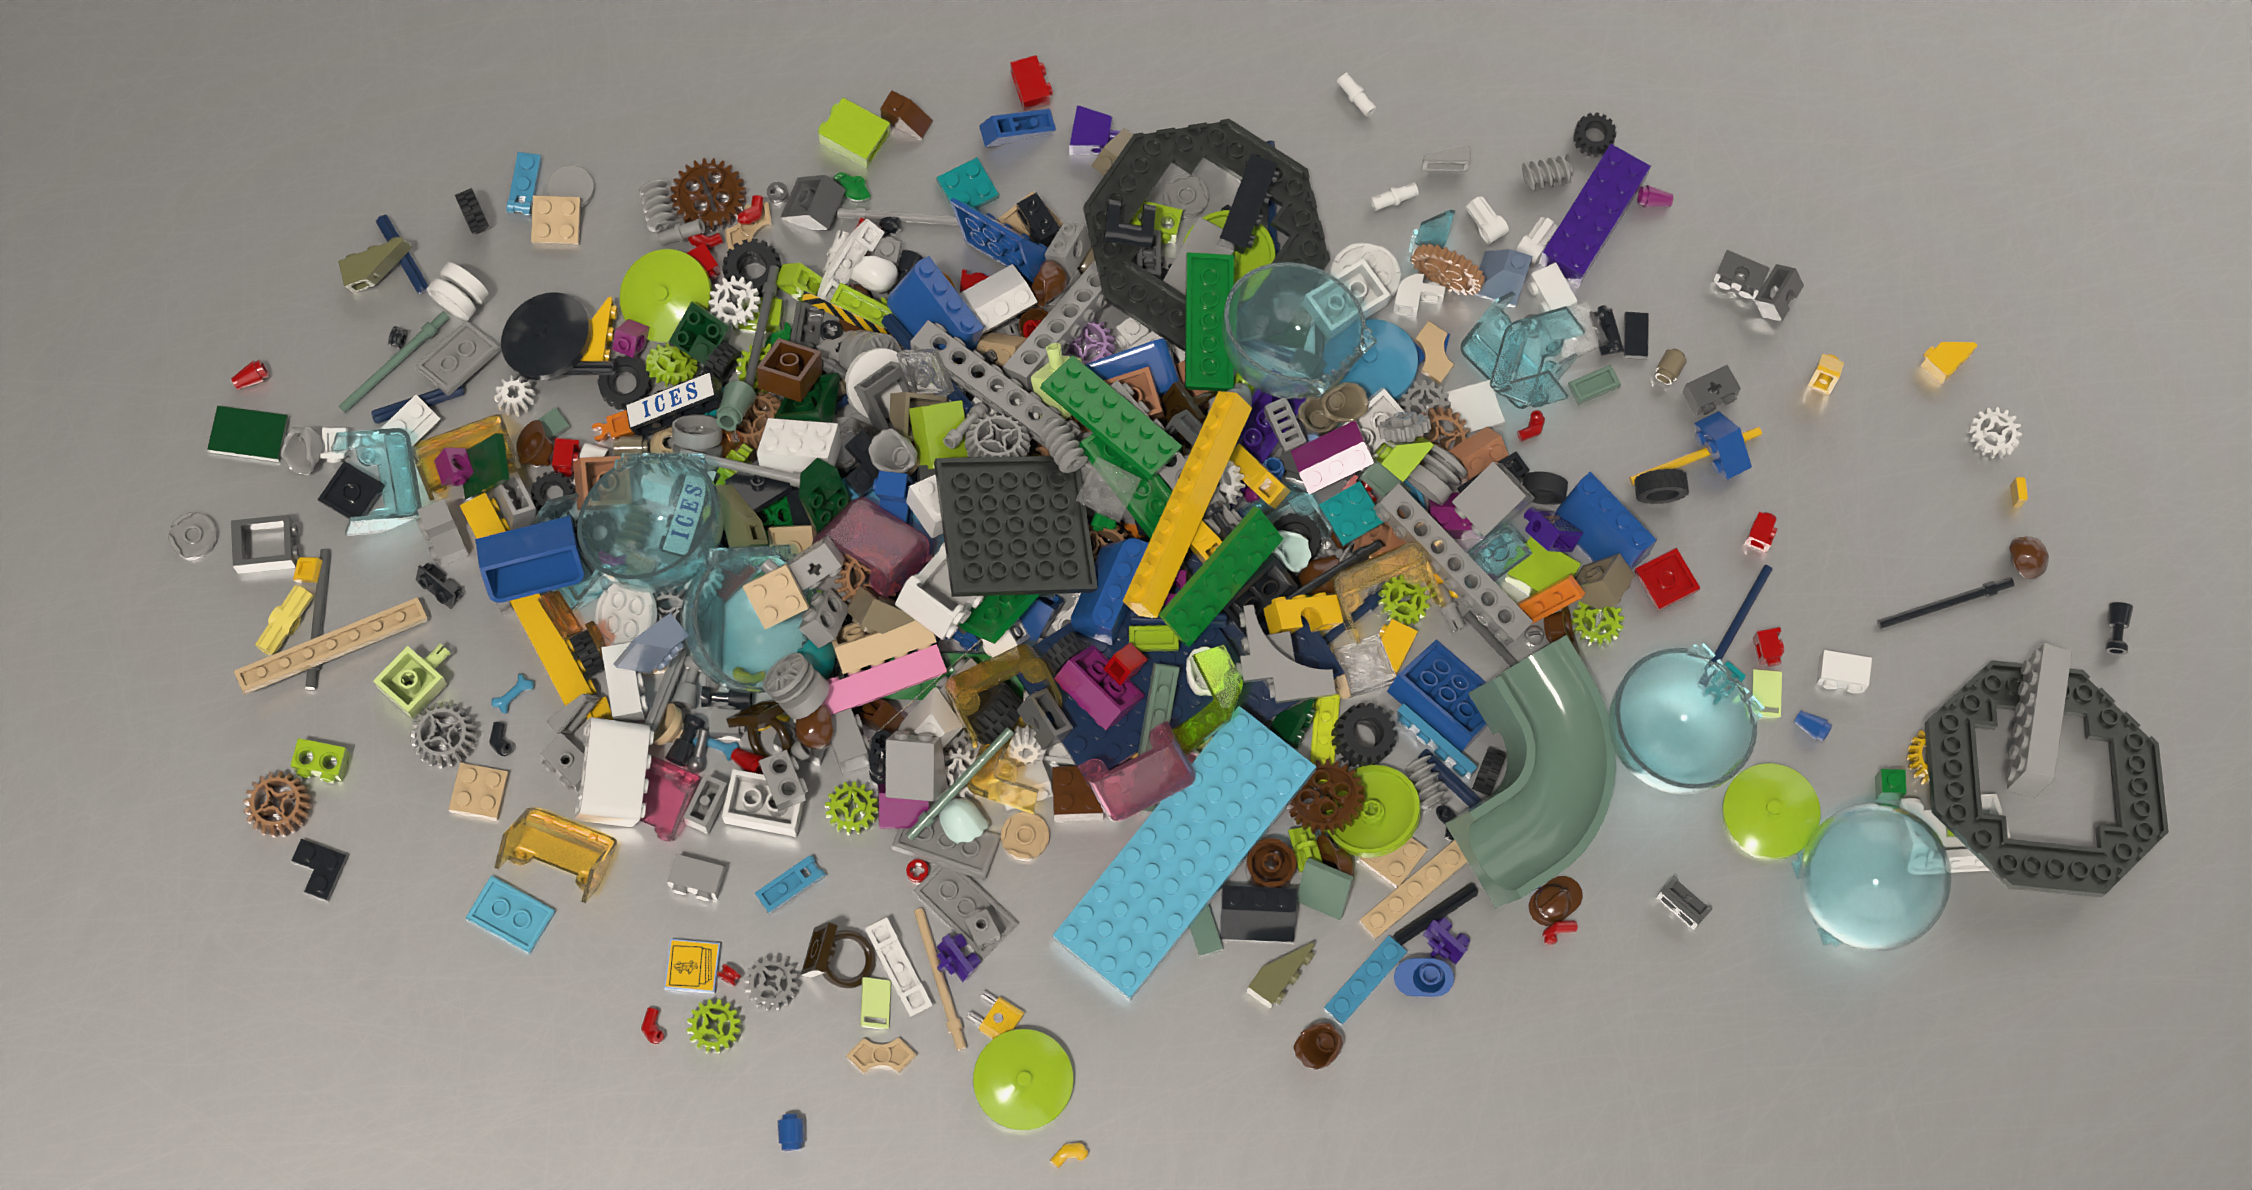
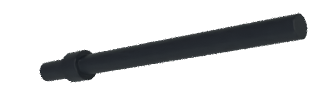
(1359, 556)
(1989, 589)

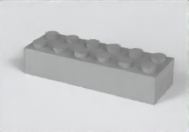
(2038, 720)

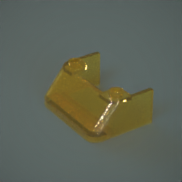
(461, 437)
(1405, 560)
(964, 687)
(998, 780)
(560, 844)

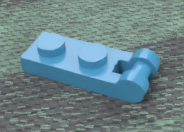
(524, 183)
(789, 884)

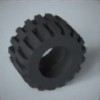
(748, 254)
(995, 713)
(1379, 725)

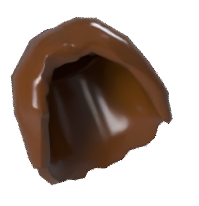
(1048, 282)
(2029, 556)
(1316, 568)
(815, 729)
(1318, 1045)

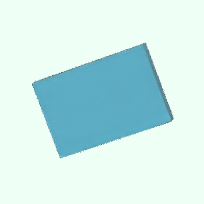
(510, 914)

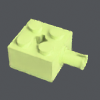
(1056, 359)
(413, 668)

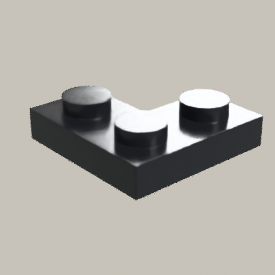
(863, 476)
(326, 868)

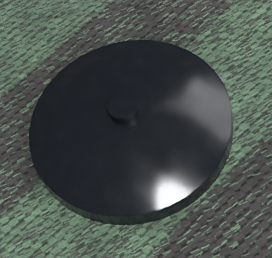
(546, 336)

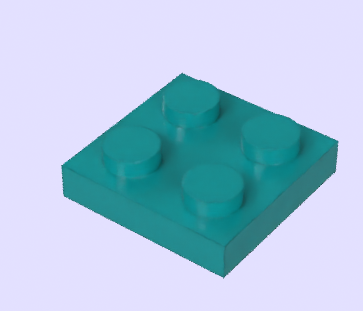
(968, 184)
(1351, 513)

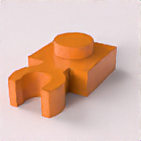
(616, 426)

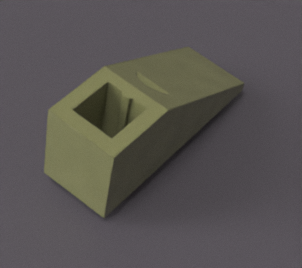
(370, 266)
(740, 521)
(1274, 977)

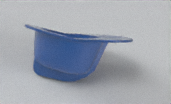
(1423, 977)

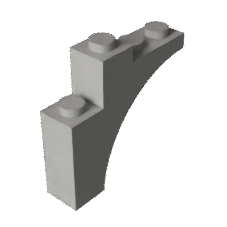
(1265, 662)

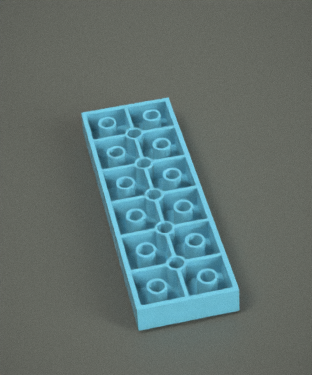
(1184, 854)

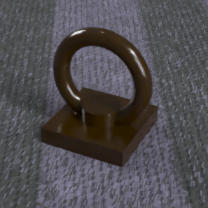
(1177, 400)
(758, 717)
(822, 951)

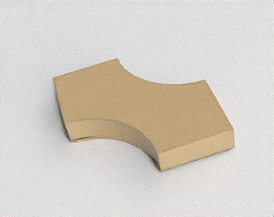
(742, 232)
(1431, 342)
(891, 1055)

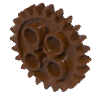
(728, 187)
(1337, 780)

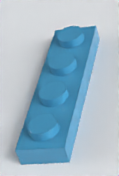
(1443, 749)
(1365, 980)

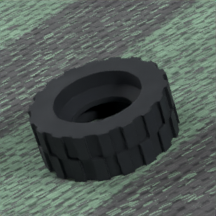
(625, 365)
(1661, 486)
(1304, 524)

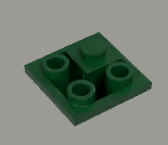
(700, 333)
(822, 493)
(1291, 723)

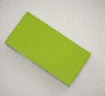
(1153, 638)

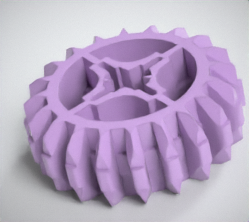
(1093, 347)

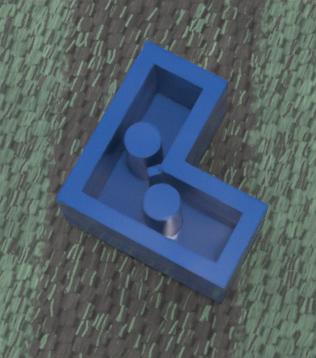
(1724, 443)
(893, 491)

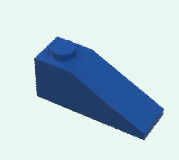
(1016, 127)

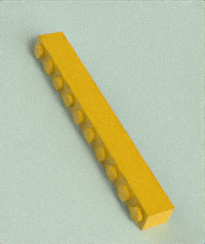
(1187, 504)
(548, 643)

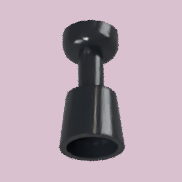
(906, 263)
(1213, 512)
(2119, 619)
(733, 698)
(682, 748)

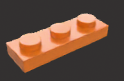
(1551, 598)

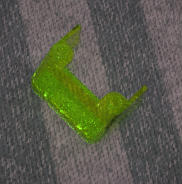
(1225, 687)

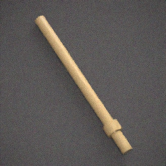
(953, 1025)

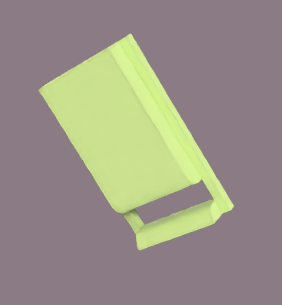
(1768, 690)
(875, 1002)

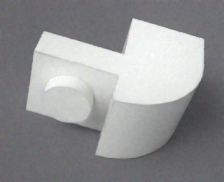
(1412, 291)

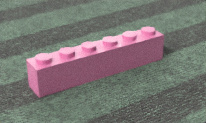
(884, 679)

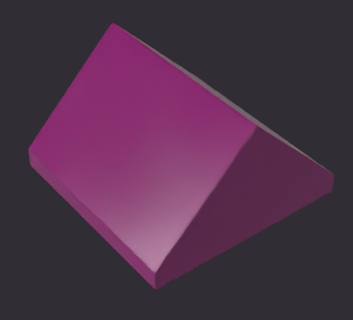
(898, 812)

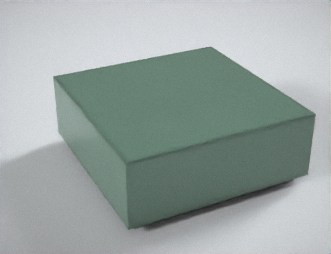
(554, 424)

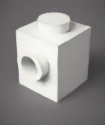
(1129, 333)

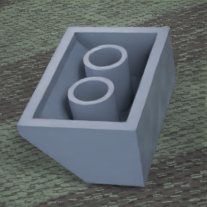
(654, 647)

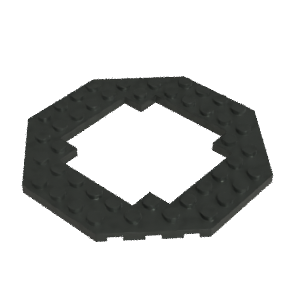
(1136, 175)
(2034, 864)

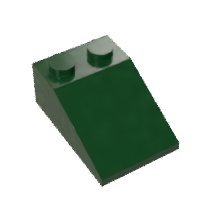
(817, 404)

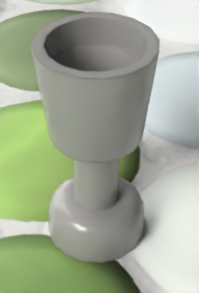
(686, 691)

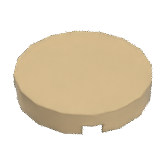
(1024, 836)

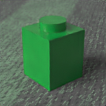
(1890, 784)

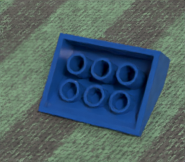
(999, 240)
(1438, 691)

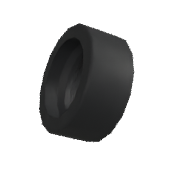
(1546, 487)

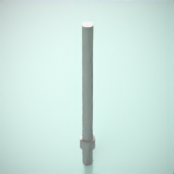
(861, 212)
(792, 478)

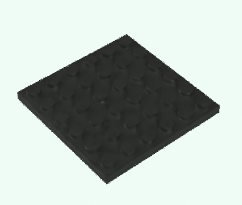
(1013, 527)

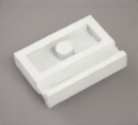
(415, 419)

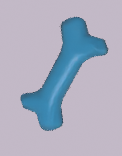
(521, 685)
(726, 748)

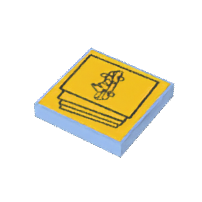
(692, 966)

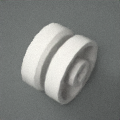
(457, 291)

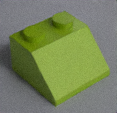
(1402, 457)

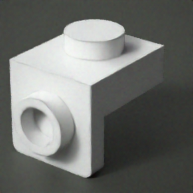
(328, 436)

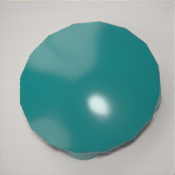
(820, 658)

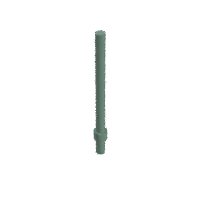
(428, 330)
(927, 818)

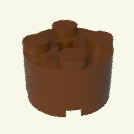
(1272, 851)

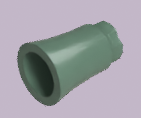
(734, 404)

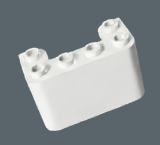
(930, 601)
(614, 772)

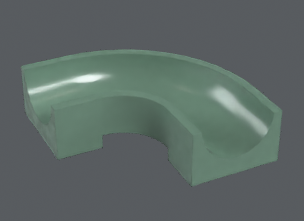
(1554, 776)

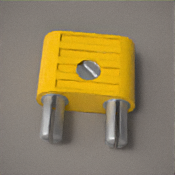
(1000, 1019)

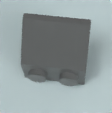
(813, 202)

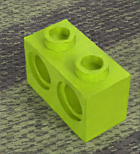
(1163, 215)
(796, 278)
(322, 754)

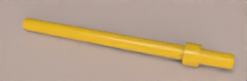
(1696, 455)

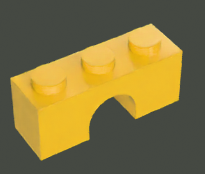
(1319, 610)

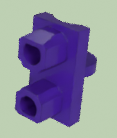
(1444, 943)
(954, 960)

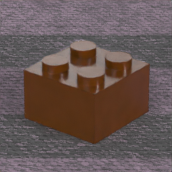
(789, 370)
(1073, 797)

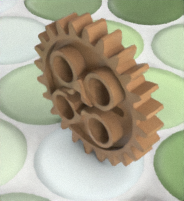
(1448, 269)

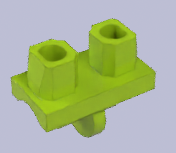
(1304, 846)

